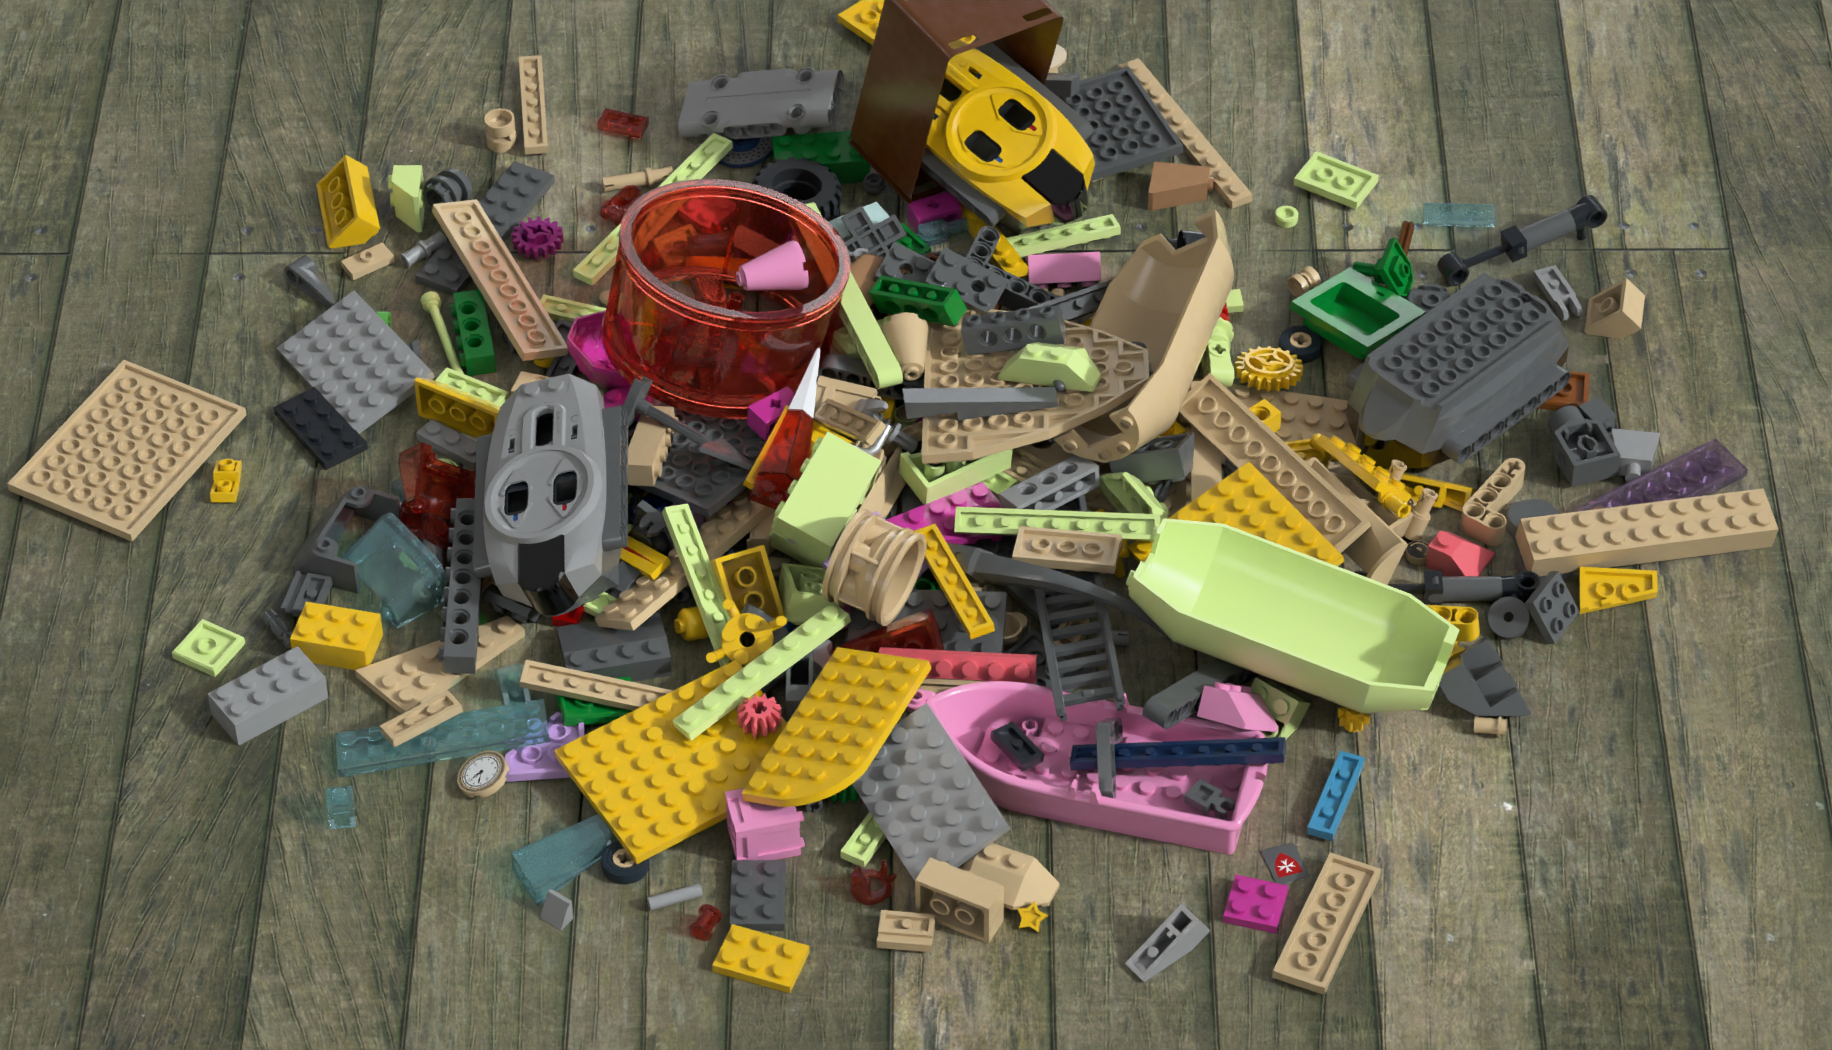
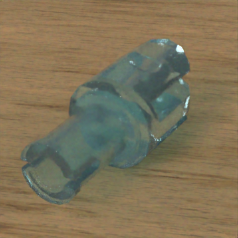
(940, 230)

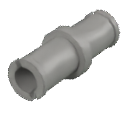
(423, 249)

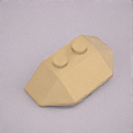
(1020, 874)

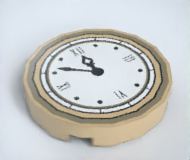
(483, 774)

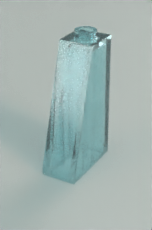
(560, 857)

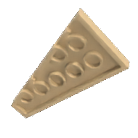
(419, 676)

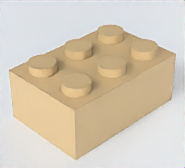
(960, 899)

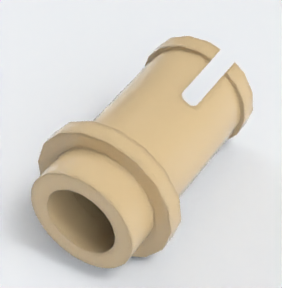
(1490, 725)

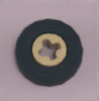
(1311, 341)
(618, 872)

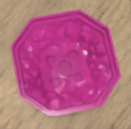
(587, 350)

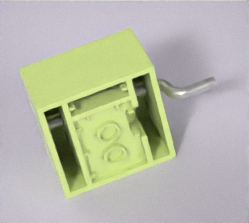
(825, 498)

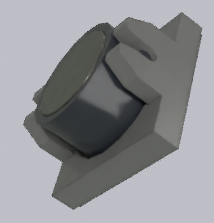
(651, 529)

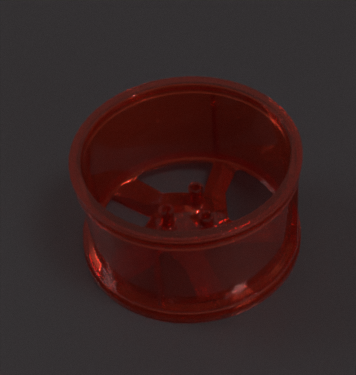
(706, 349)

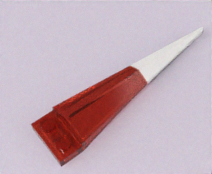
(790, 444)

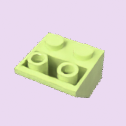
(1284, 706)

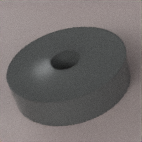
(1517, 626)

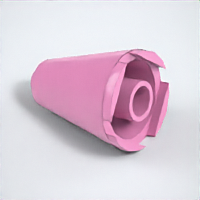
(775, 270)

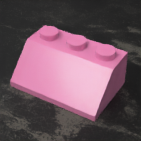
(1064, 269)
(1236, 707)

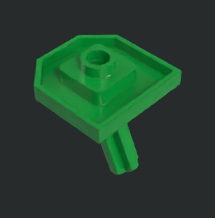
(1392, 269)

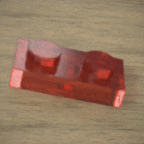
(623, 123)
(436, 532)

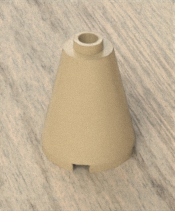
(908, 341)

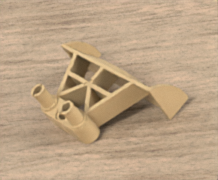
(1381, 545)

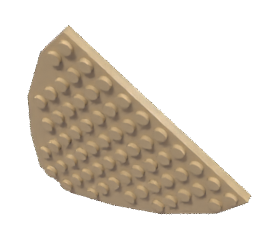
(947, 365)

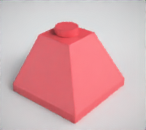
(1457, 555)

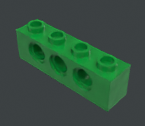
(928, 301)
(474, 333)

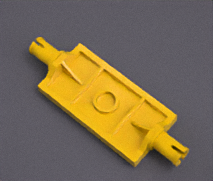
(1390, 491)

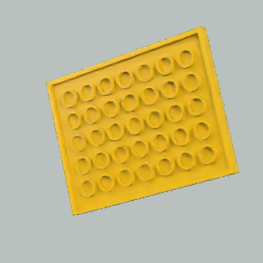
(657, 782)

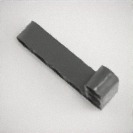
(1018, 292)

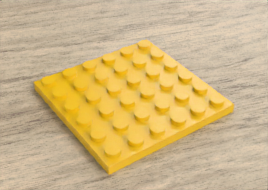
(1257, 507)

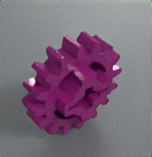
(537, 238)

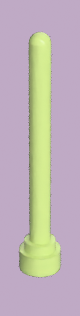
(432, 303)

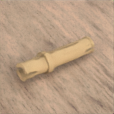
(641, 178)

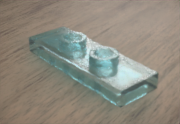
(1459, 214)

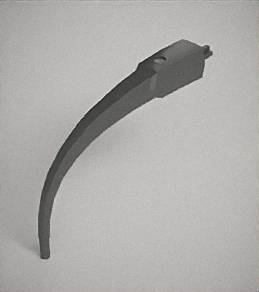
(986, 568)

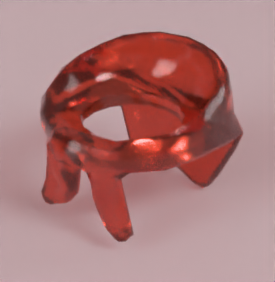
(861, 884)

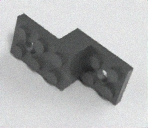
(948, 271)

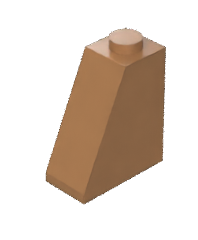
(1178, 185)

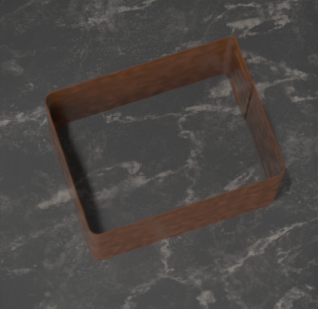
(910, 68)

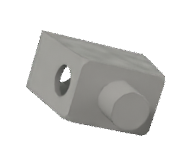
(1637, 451)

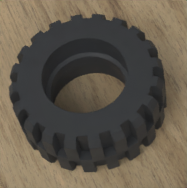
(803, 181)

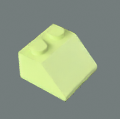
(407, 194)

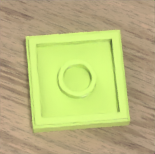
(208, 648)

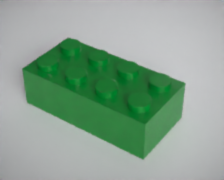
(828, 149)

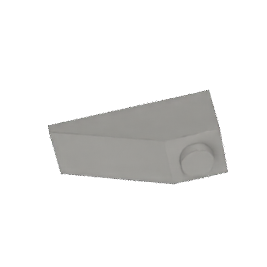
(1168, 943)

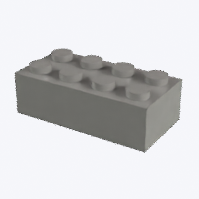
(268, 695)

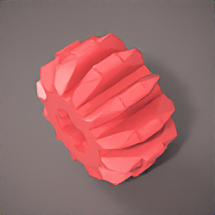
(759, 715)

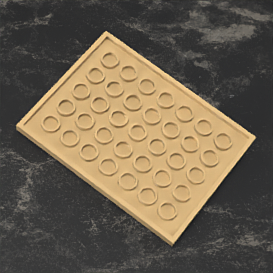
(127, 450)

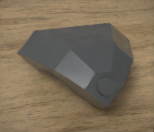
(1481, 683)

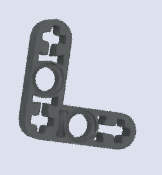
(1107, 735)

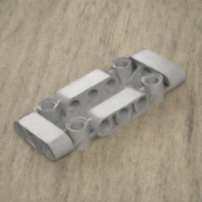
(762, 103)

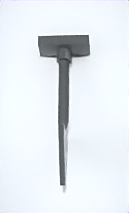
(636, 404)

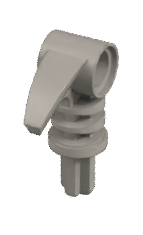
(871, 408)

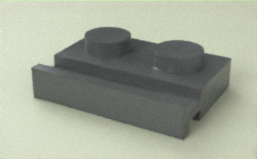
(305, 589)

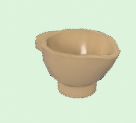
(1014, 625)

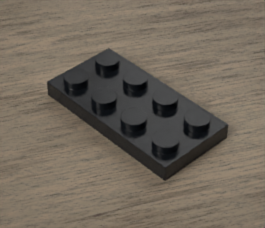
(320, 428)

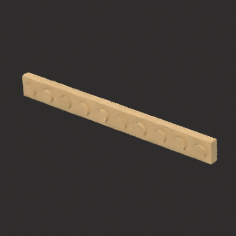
(1193, 141)

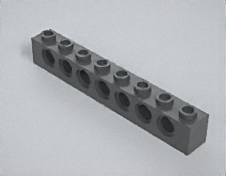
(462, 595)

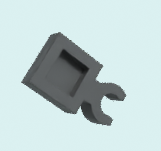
(1208, 797)

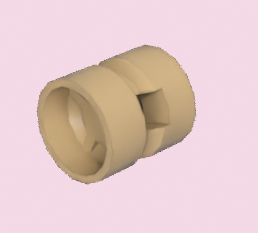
(500, 130)

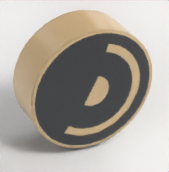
(1417, 552)

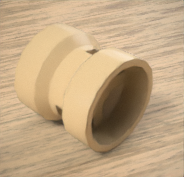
(1304, 281)

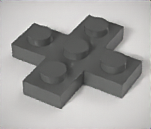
(869, 236)

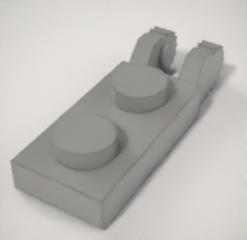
(1557, 291)

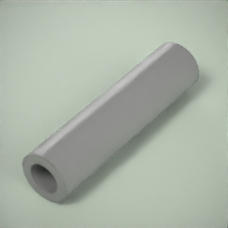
(674, 897)

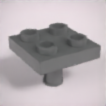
(1552, 607)

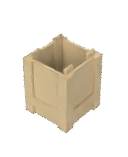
(843, 393)

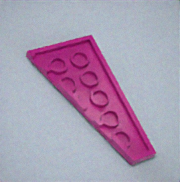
(943, 514)

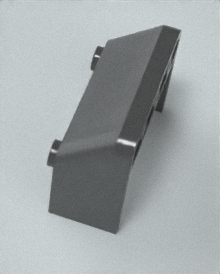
(321, 546)

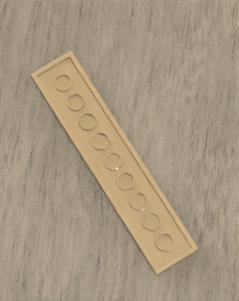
(500, 280)
(1245, 438)
(717, 535)

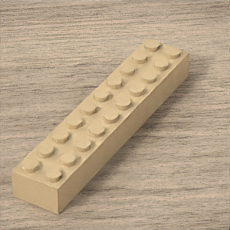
(1647, 532)

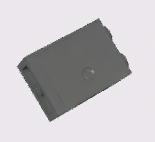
(798, 682)

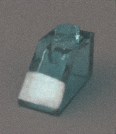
(508, 684)

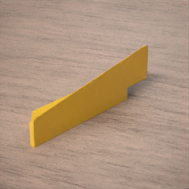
(1448, 493)

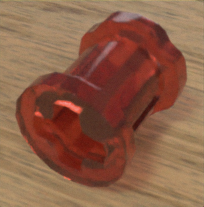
(705, 922)

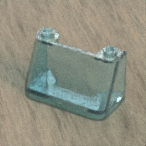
(398, 570)

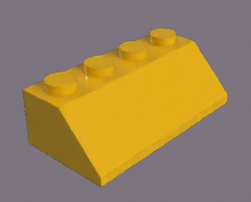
(347, 204)
(455, 408)

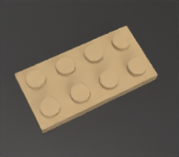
(1068, 549)

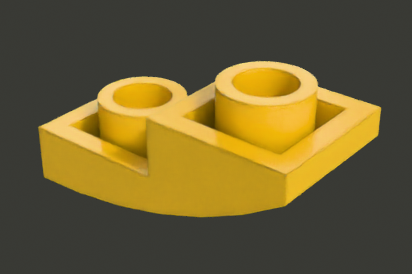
(226, 480)

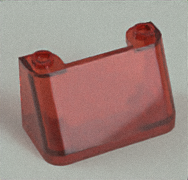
(432, 484)

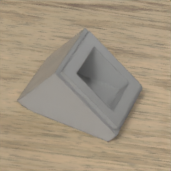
(557, 910)

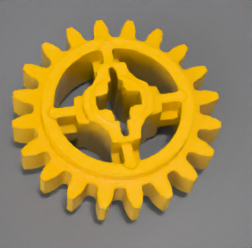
(1268, 368)

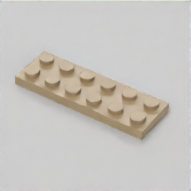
(1326, 923)

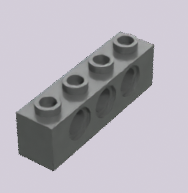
(1003, 337)

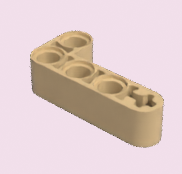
(1481, 512)

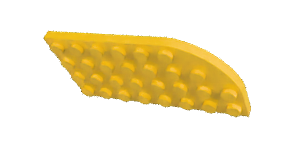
(836, 727)

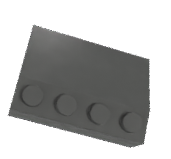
(617, 652)

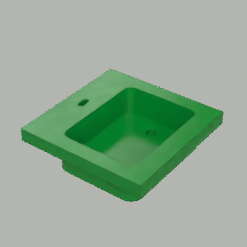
(1355, 312)

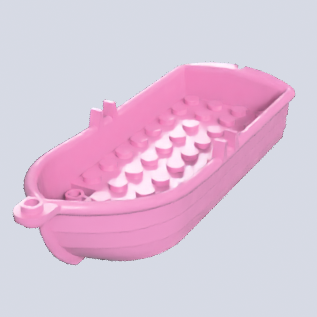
(1147, 799)

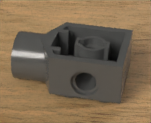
(1582, 447)

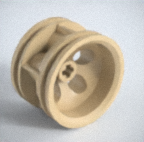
(874, 566)

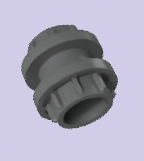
(446, 187)

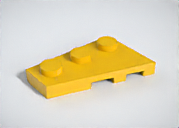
(1614, 587)

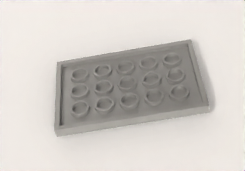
(355, 361)
(928, 796)

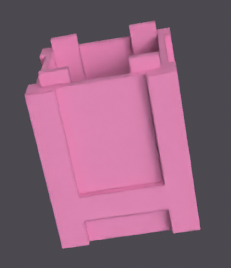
(762, 829)

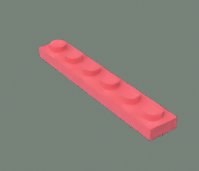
(973, 665)

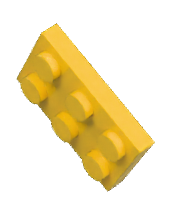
(761, 958)

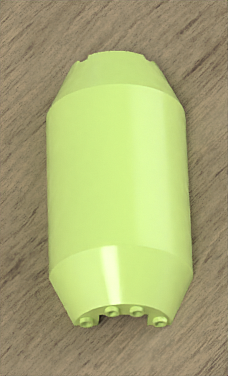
(1292, 617)

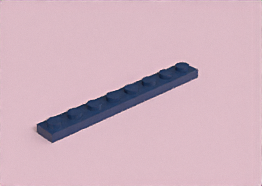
(1185, 753)

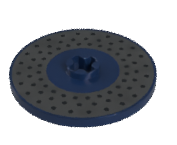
(747, 153)

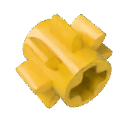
(1352, 720)

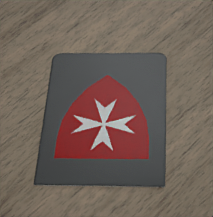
(1285, 863)

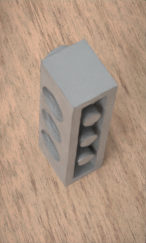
(1053, 486)

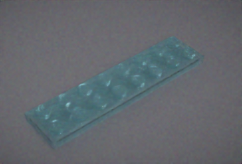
(457, 737)

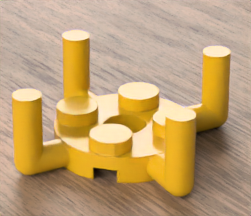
(739, 624)

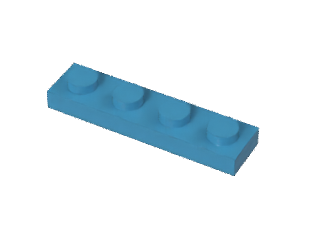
(1336, 795)

